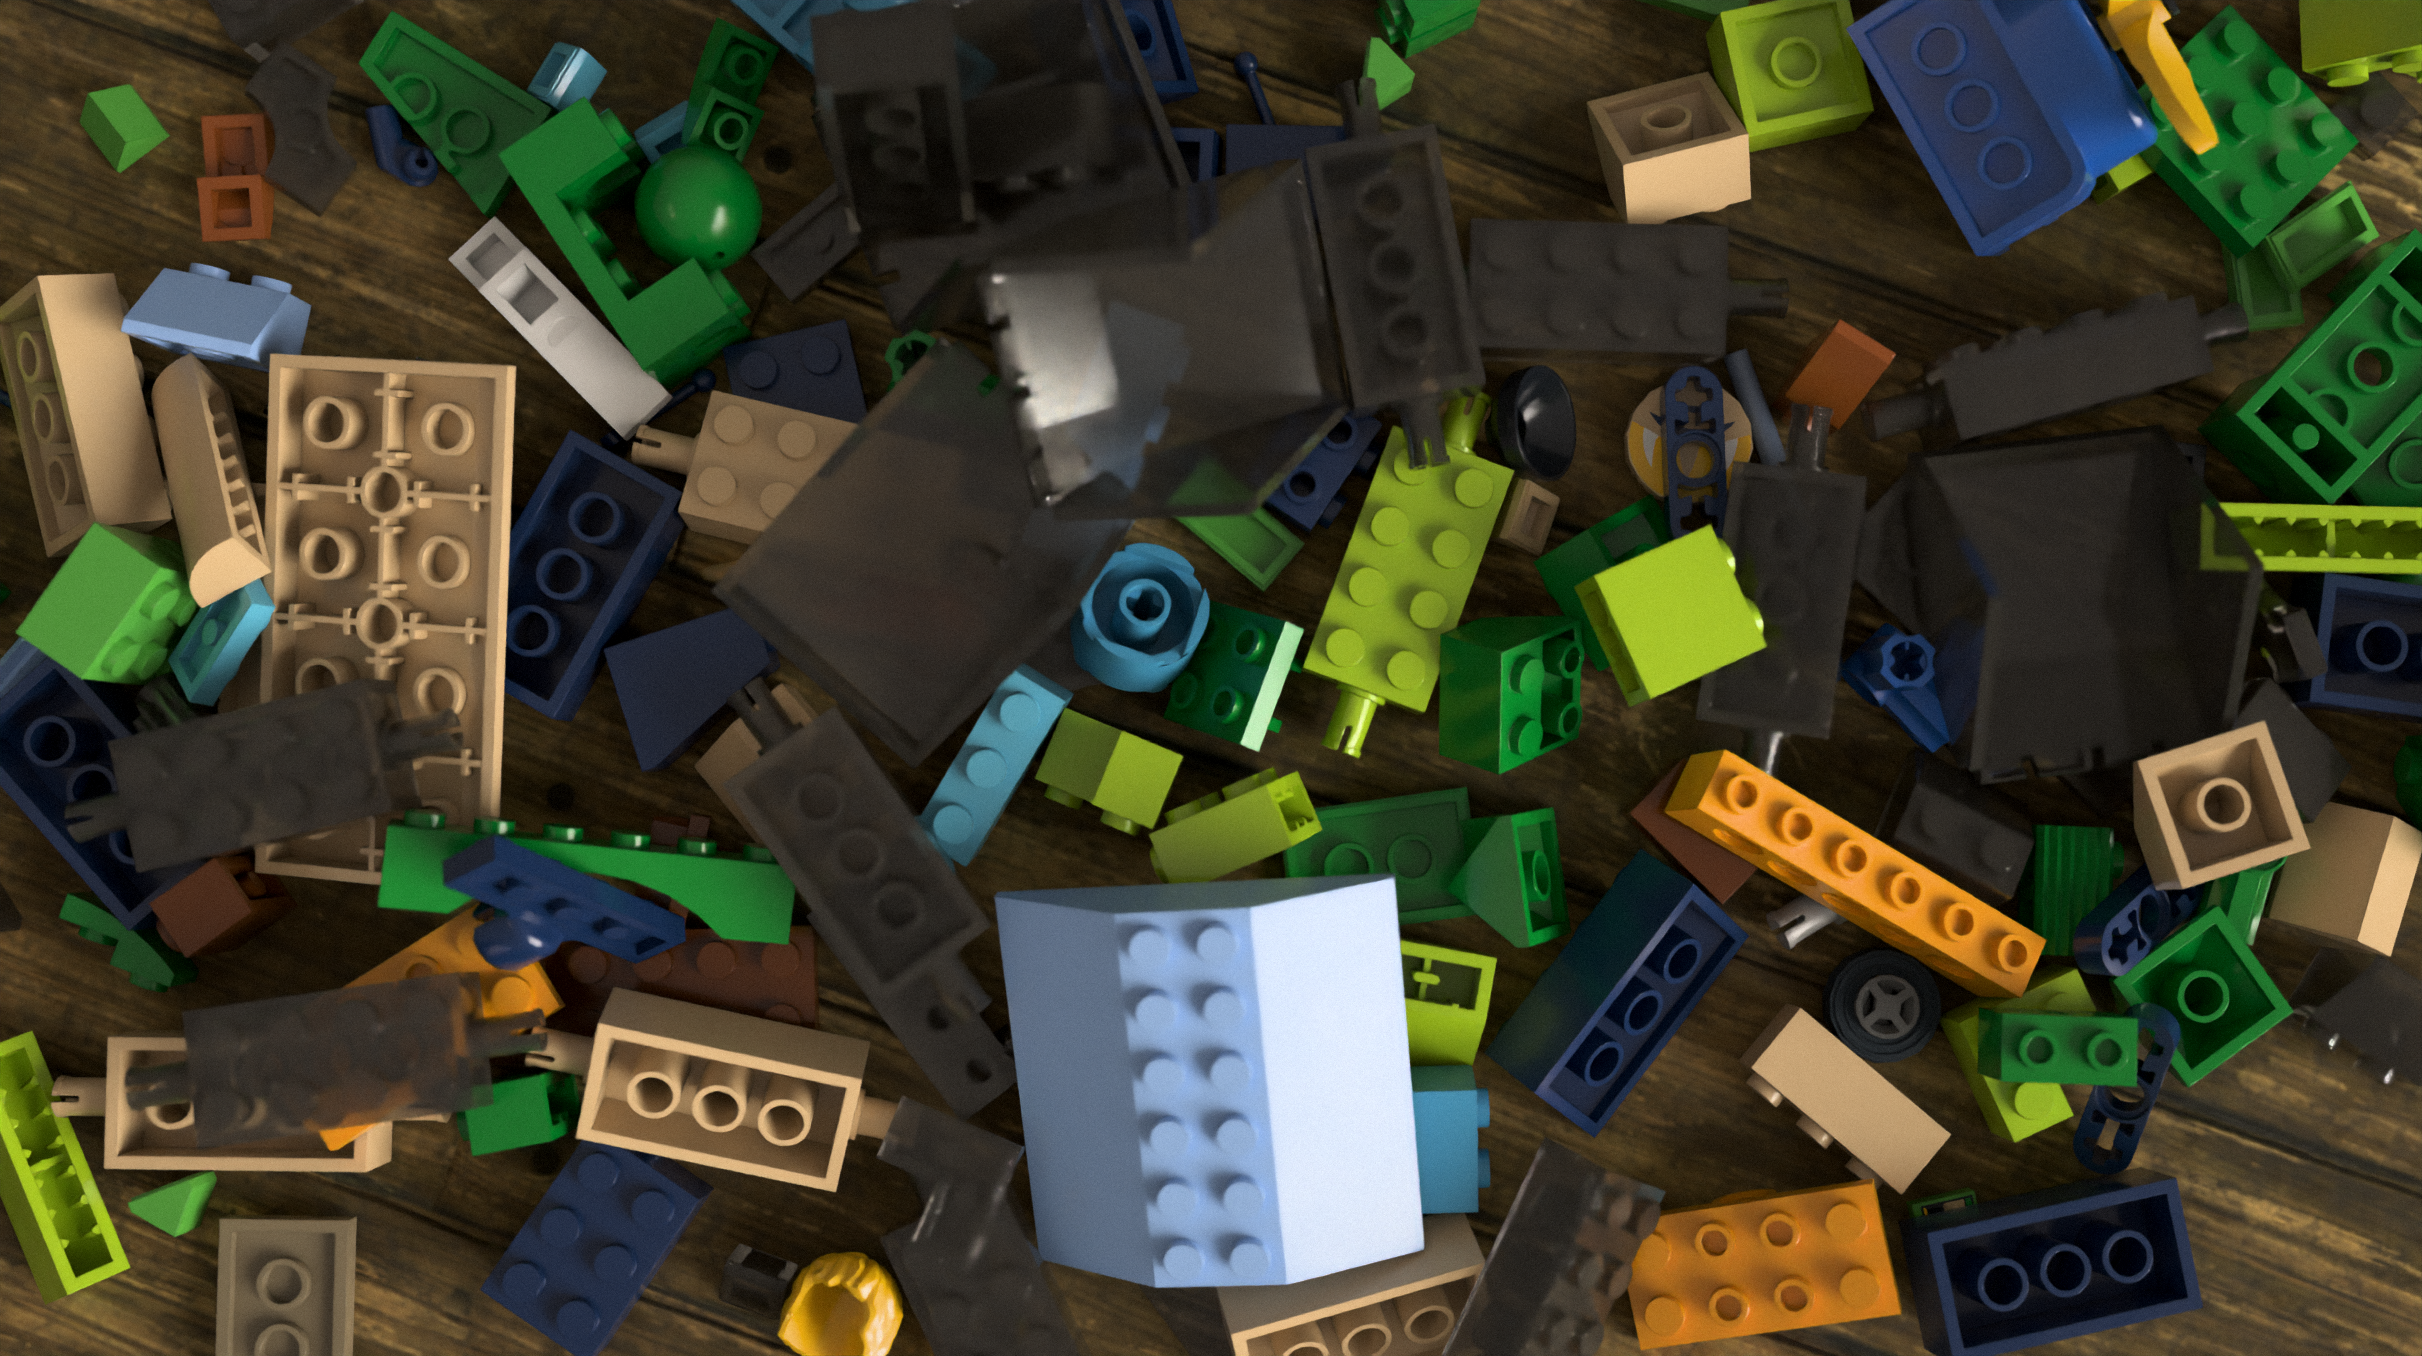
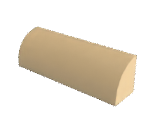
(208, 481)

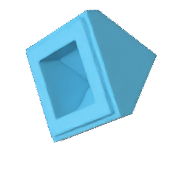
(566, 77)

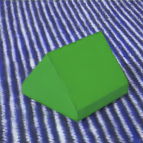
(1388, 70)
(121, 125)
(177, 1205)

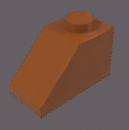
(1834, 374)

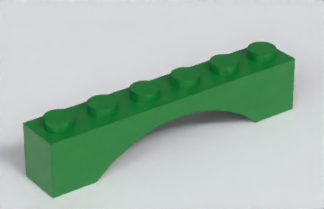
(732, 892)

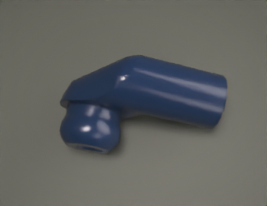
(396, 155)

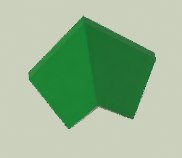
(1515, 875)
(2211, 989)

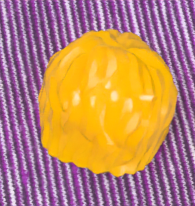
(842, 1308)

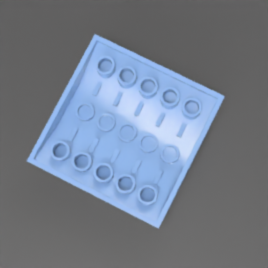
(1214, 1077)

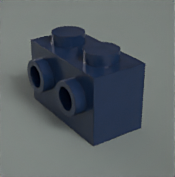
(1312, 489)

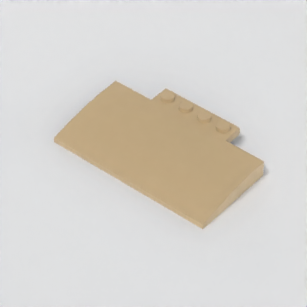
(387, 566)

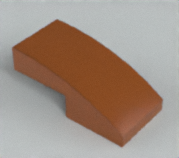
(233, 195)

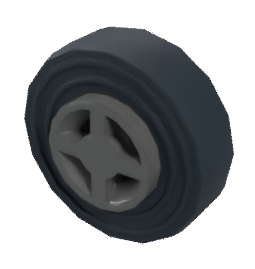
(1900, 1019)

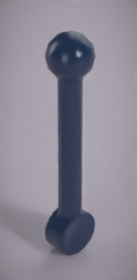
(1246, 65)
(702, 381)

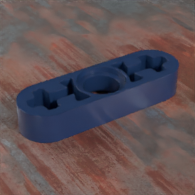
(1676, 413)
(2119, 915)
(2130, 1115)

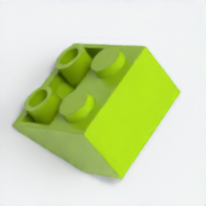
(1445, 1001)

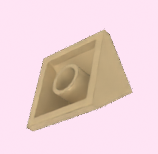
(2350, 879)

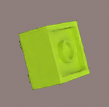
(1790, 70)

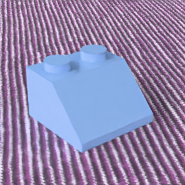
(219, 317)

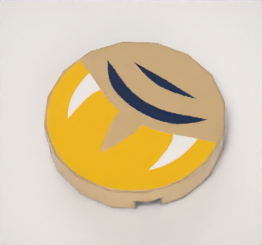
(1644, 446)

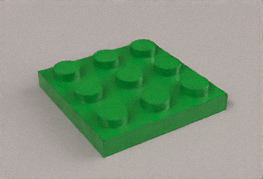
(2269, 130)

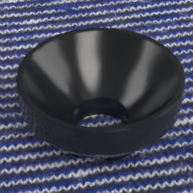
(1533, 424)

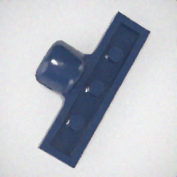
(546, 903)

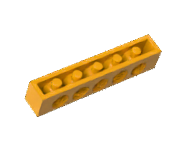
(1855, 875)

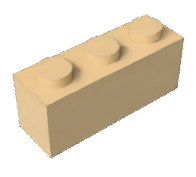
(1842, 1100)

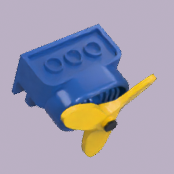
(2026, 100)

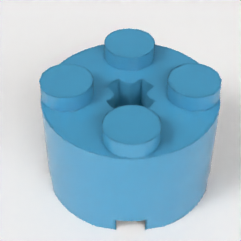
(1135, 652)

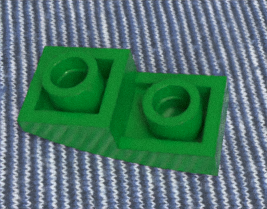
(725, 90)
(139, 951)

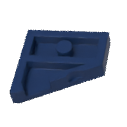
(802, 371)

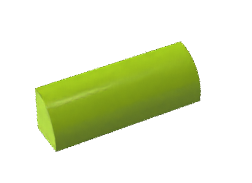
(2332, 537)
(49, 1181)

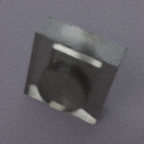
(2373, 113)

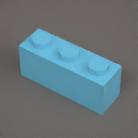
(994, 761)

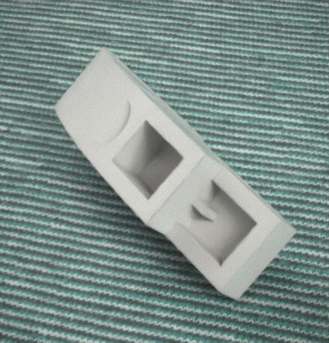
(560, 328)

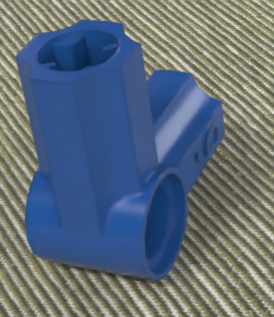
(1897, 675)

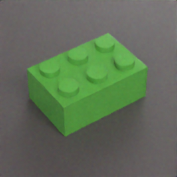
(115, 607)

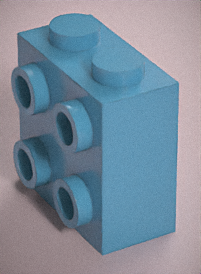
(1446, 1126)

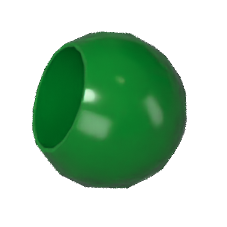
(698, 207)

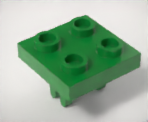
(1236, 676)

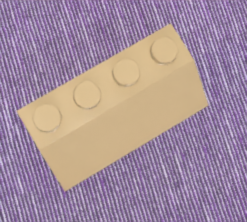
(81, 387)
(1367, 1310)

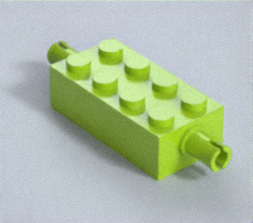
(1406, 575)

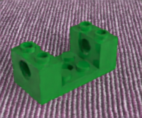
(575, 172)
(2310, 419)

